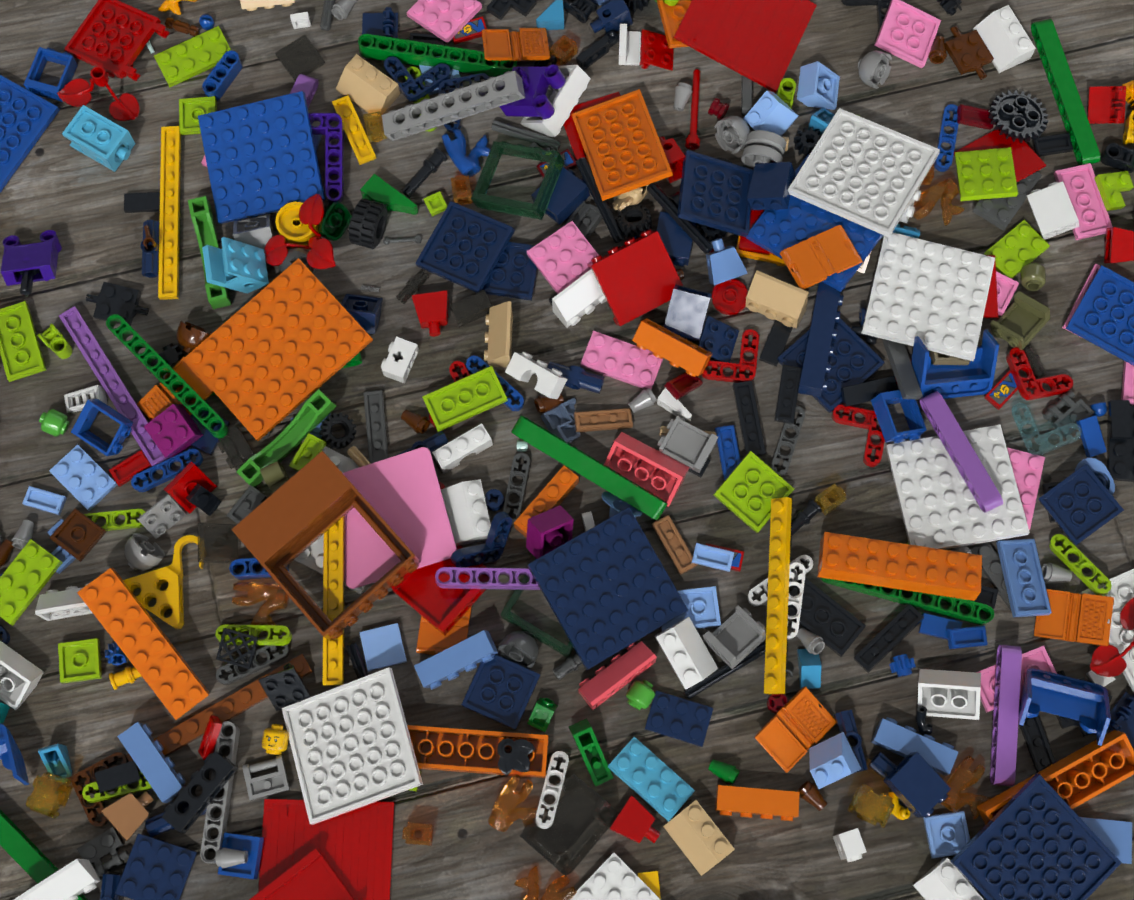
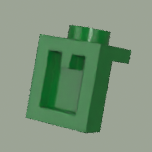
(542, 714)

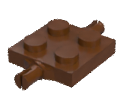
(968, 52)

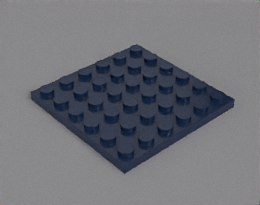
(607, 588)
(1036, 850)

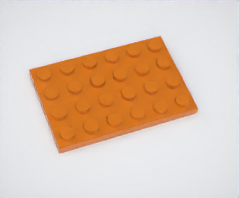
(621, 145)

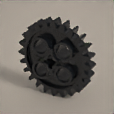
(1018, 116)

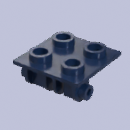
(381, 23)
(718, 339)
(1123, 717)

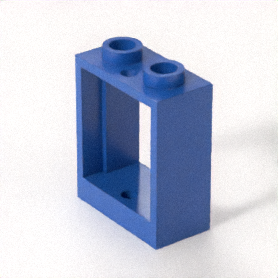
(45, 90)
(85, 420)
(885, 420)

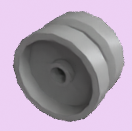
(763, 148)

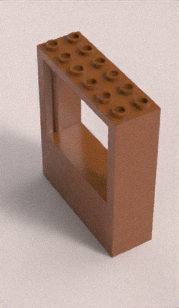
(297, 518)

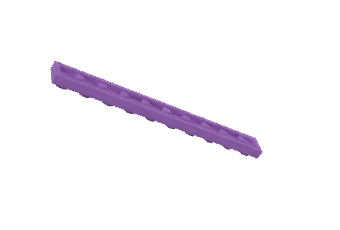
(111, 382)

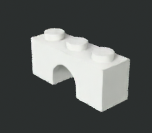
(549, 381)
(452, 453)

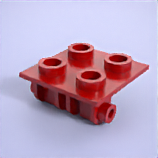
(655, 51)
(1106, 104)

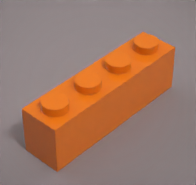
(671, 347)
(549, 497)
(758, 802)

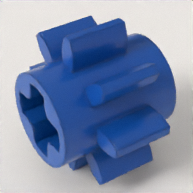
(115, 654)
(902, 665)

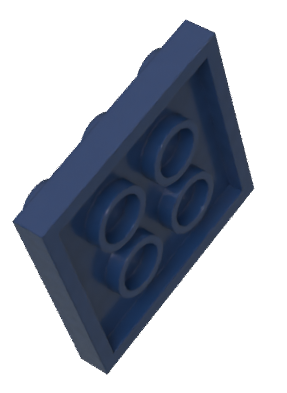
(513, 274)
(1080, 504)
(501, 691)
(155, 870)

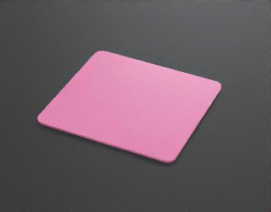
(410, 502)

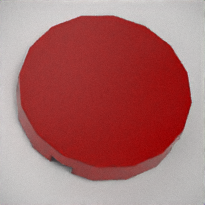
(729, 297)

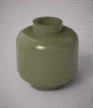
(1033, 276)

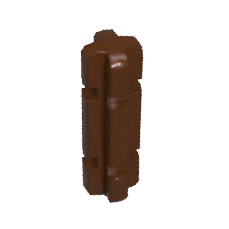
(182, 26)

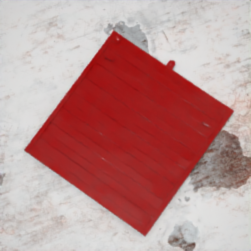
(747, 35)
(352, 844)

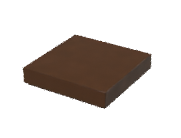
(77, 534)

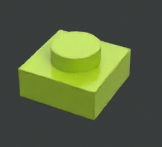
(435, 203)

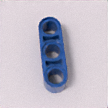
(225, 68)
(249, 569)

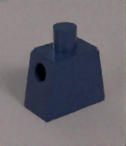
(611, 16)

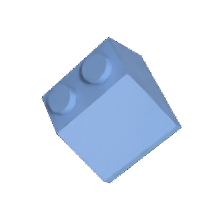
(818, 86)
(771, 114)
(832, 760)

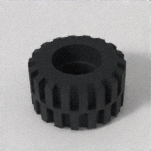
(368, 223)

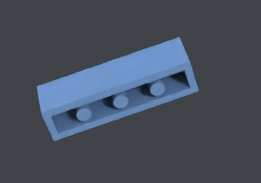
(456, 659)
(906, 740)
(152, 762)

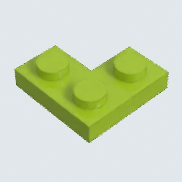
(1110, 188)
(308, 450)

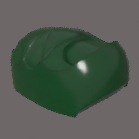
(334, 221)

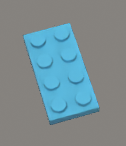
(651, 778)

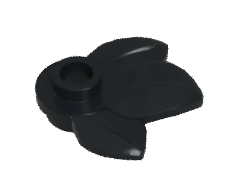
(516, 758)

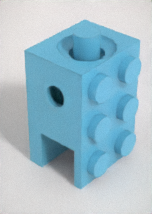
(99, 138)
(235, 266)

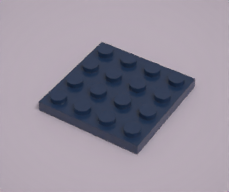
(715, 193)
(465, 247)
(850, 364)

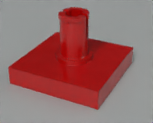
(185, 482)

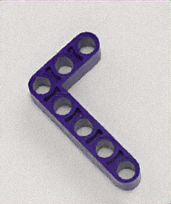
(331, 151)

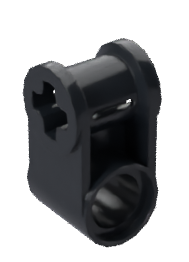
(580, 9)
(1121, 157)

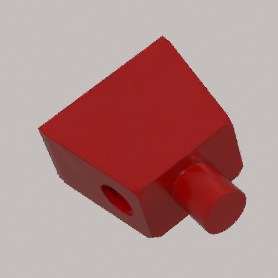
(674, 156)
(1119, 245)
(432, 310)
(635, 822)

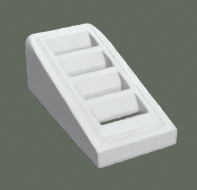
(95, 392)
(673, 406)

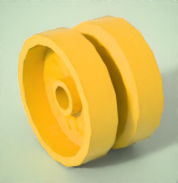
(290, 226)

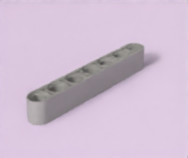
(223, 802)

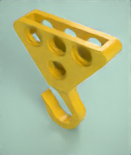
(171, 597)

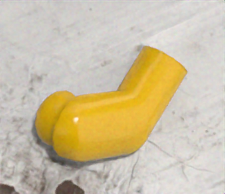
(899, 811)

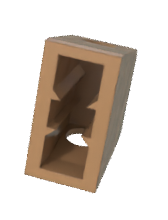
(128, 813)

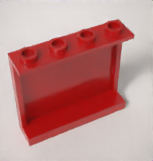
(636, 276)
(438, 605)
(306, 880)

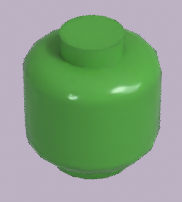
(54, 422)
(640, 694)

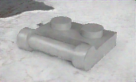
(266, 784)

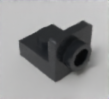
(203, 499)

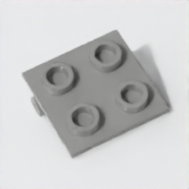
(162, 516)

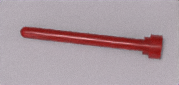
(693, 141)

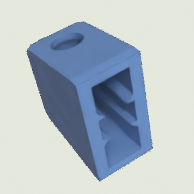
(723, 263)

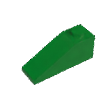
(380, 191)
(590, 752)

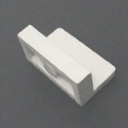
(629, 46)

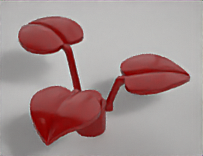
(78, 94)
(320, 249)
(1106, 659)

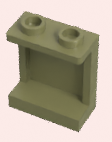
(1021, 321)

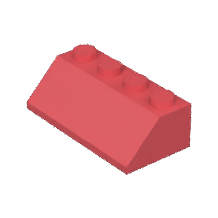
(646, 467)
(617, 675)

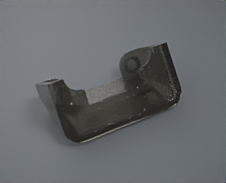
(577, 826)

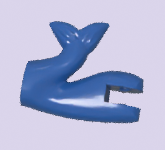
(456, 150)

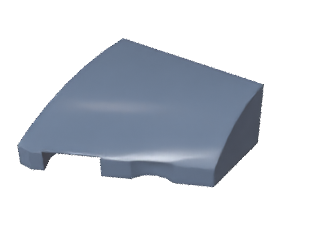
(561, 421)

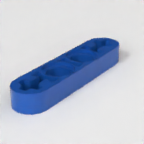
(947, 138)
(515, 395)
(165, 466)

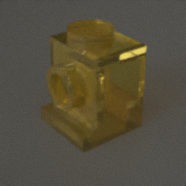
(374, 126)
(836, 493)

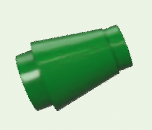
(724, 771)

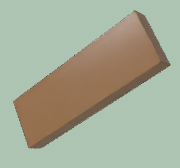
(603, 420)
(674, 544)

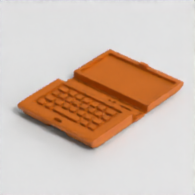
(516, 46)
(820, 257)
(160, 398)
(1076, 618)
(433, 641)
(795, 729)

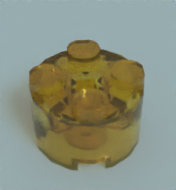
(49, 794)
(871, 806)

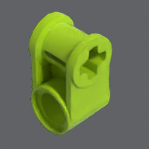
(787, 96)
(54, 340)

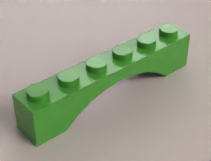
(206, 235)
(306, 420)

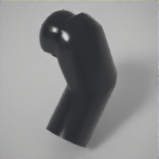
(870, 339)
(921, 721)

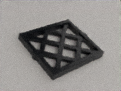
(245, 643)

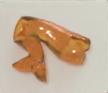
(944, 190)
(258, 592)
(960, 780)
(503, 813)
(552, 891)

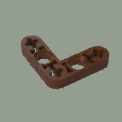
(89, 774)

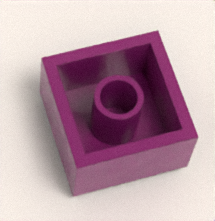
(173, 430)
(548, 531)

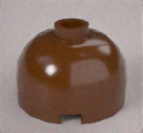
(190, 336)

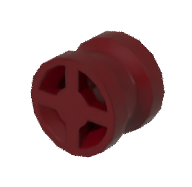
(718, 109)
(779, 700)

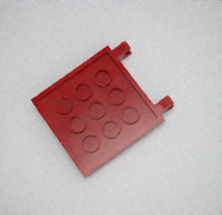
(114, 37)

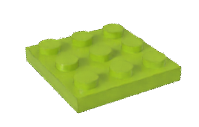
(986, 174)
(750, 491)

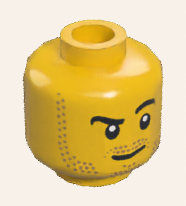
(275, 739)

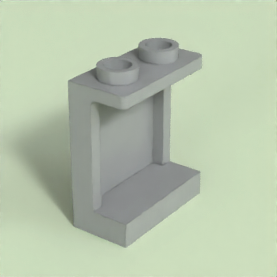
(687, 444)
(736, 637)

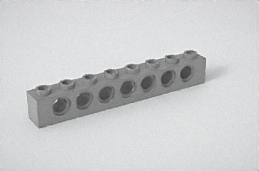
(462, 108)

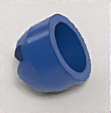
(206, 22)
(1099, 409)

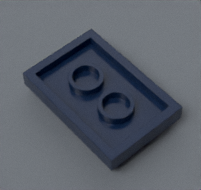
(679, 718)

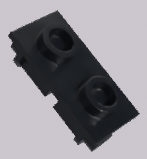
(170, 354)

